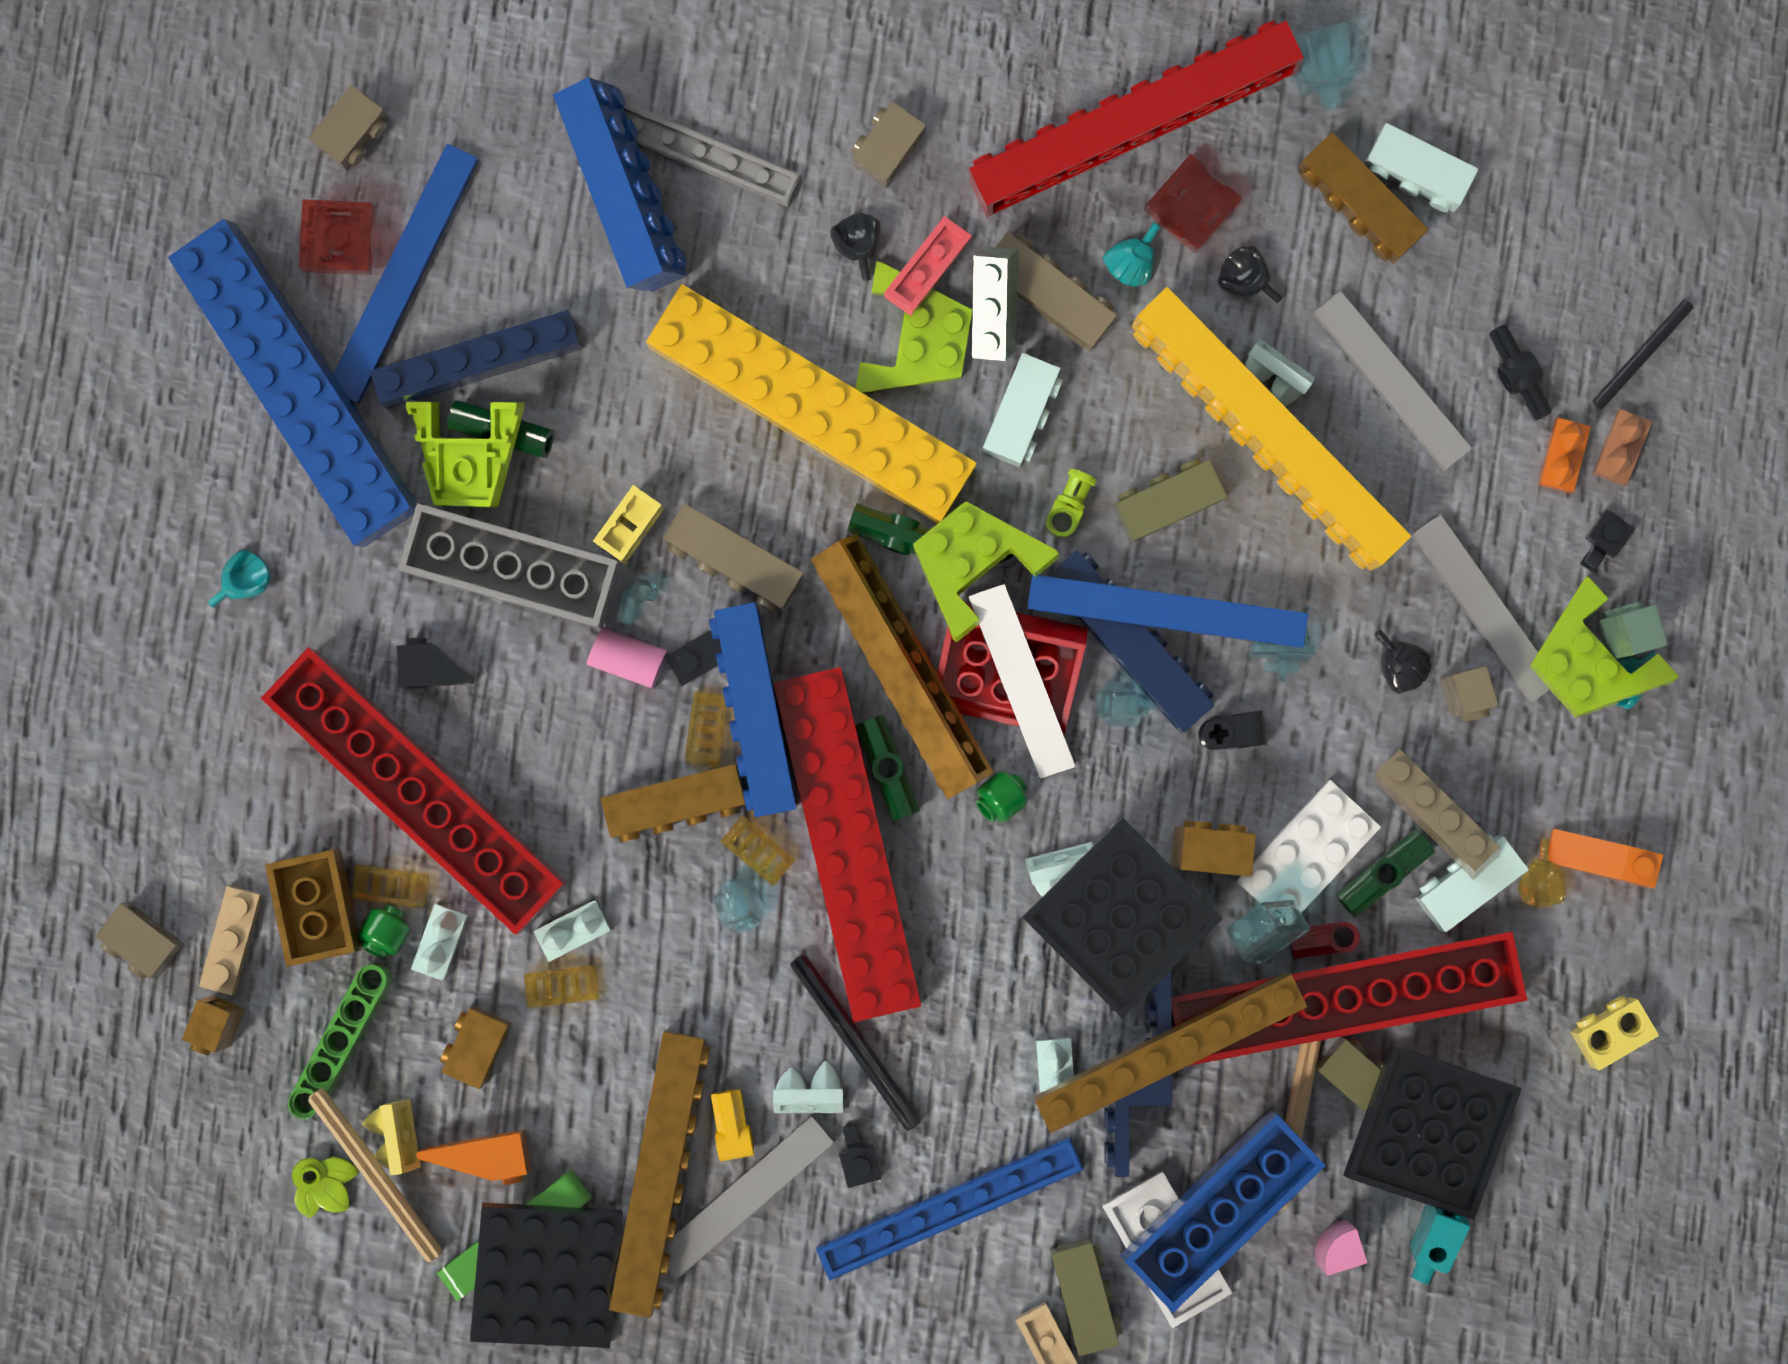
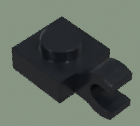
(1607, 537)
(858, 1161)

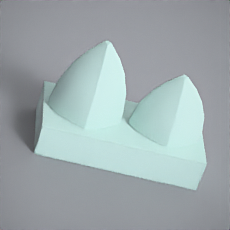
(1290, 378)
(1050, 867)
(572, 930)
(439, 942)
(1054, 1062)
(822, 1097)

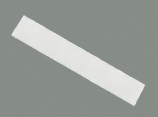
(1022, 681)

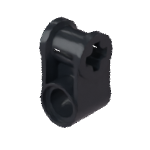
(1239, 731)

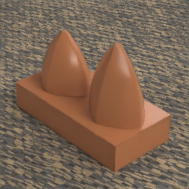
(1622, 447)

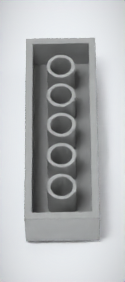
(509, 566)

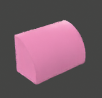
(627, 657)
(1339, 1248)

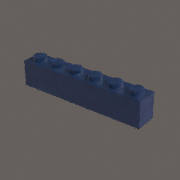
(476, 359)
(1143, 655)

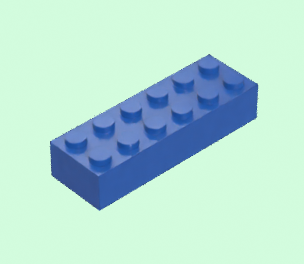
(621, 184)
(755, 710)
(1222, 1210)

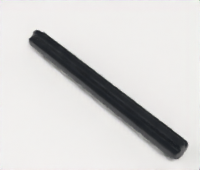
(855, 1042)

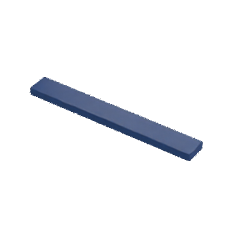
(404, 271)
(1167, 611)
(949, 1208)

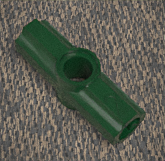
(477, 422)
(892, 531)
(878, 746)
(1401, 858)

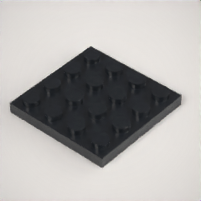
(1122, 917)
(1432, 1131)
(545, 1275)

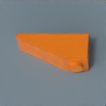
(1605, 858)
(487, 1157)

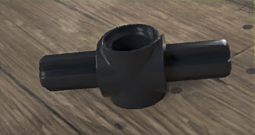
(1520, 372)

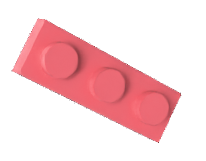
(927, 266)

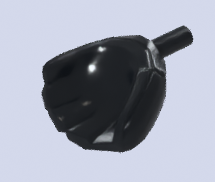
(857, 239)
(1246, 274)
(1403, 664)

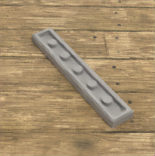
(713, 156)
(1392, 381)
(1481, 604)
(746, 1195)

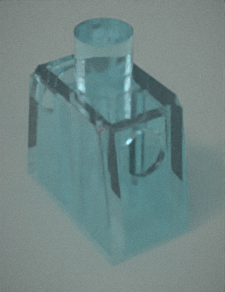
(1325, 63)
(1261, 934)

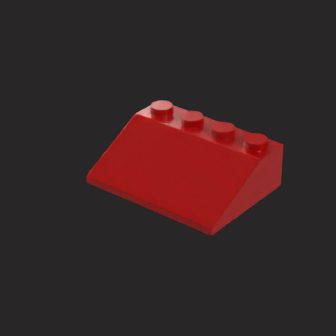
(975, 681)

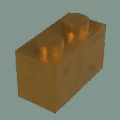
(212, 1025)
(475, 1046)

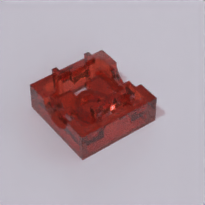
(1183, 216)
(345, 233)

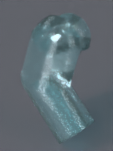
(633, 597)

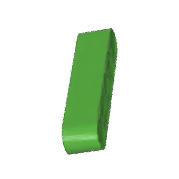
(346, 1023)
(460, 1272)

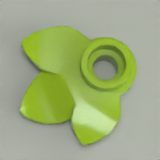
(326, 1189)

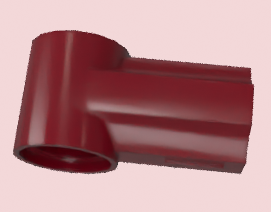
(1320, 940)

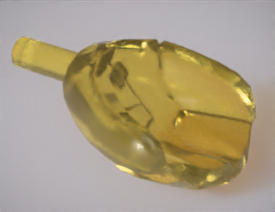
(1543, 882)

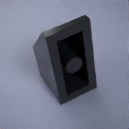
(428, 666)

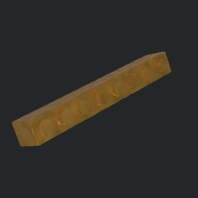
(901, 665)
(1169, 1052)
(658, 1173)

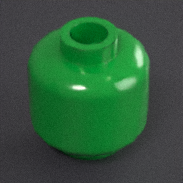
(1001, 797)
(383, 931)

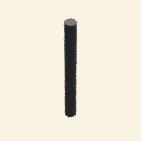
(1643, 354)

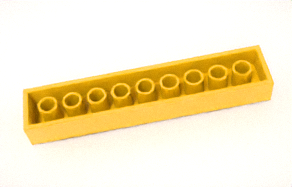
(810, 404)
(1269, 431)

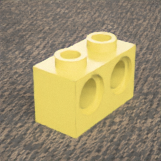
(629, 524)
(1616, 1041)

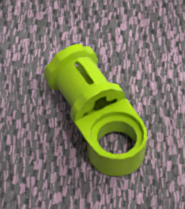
(1071, 505)

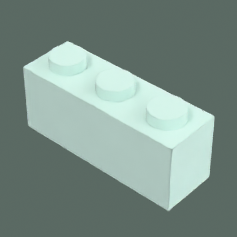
(1420, 168)
(1022, 410)
(1458, 895)

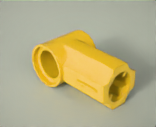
(732, 1134)

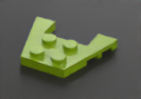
(929, 344)
(466, 468)
(964, 550)
(1581, 667)

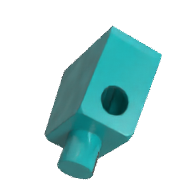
(1437, 1242)

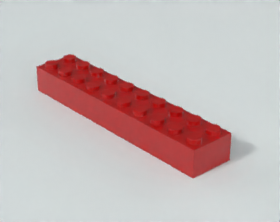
(1135, 118)
(414, 790)
(847, 844)
(1378, 993)

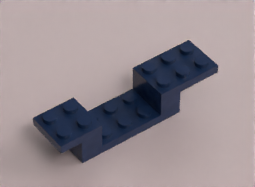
(1156, 1094)

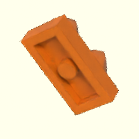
(1564, 455)

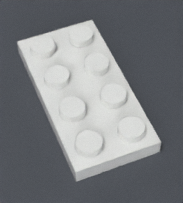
(1310, 849)
(1135, 1212)

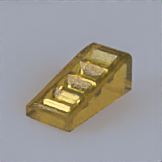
(704, 758)
(766, 841)
(412, 886)
(532, 991)

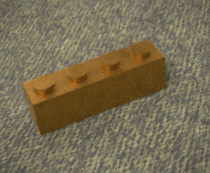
(1361, 198)
(673, 801)

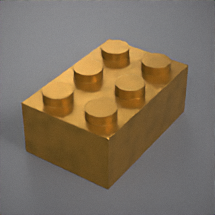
(1213, 851)
(313, 907)

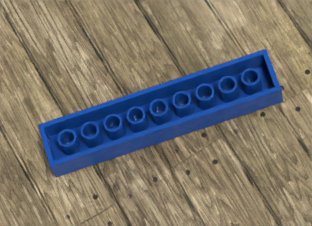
(294, 383)

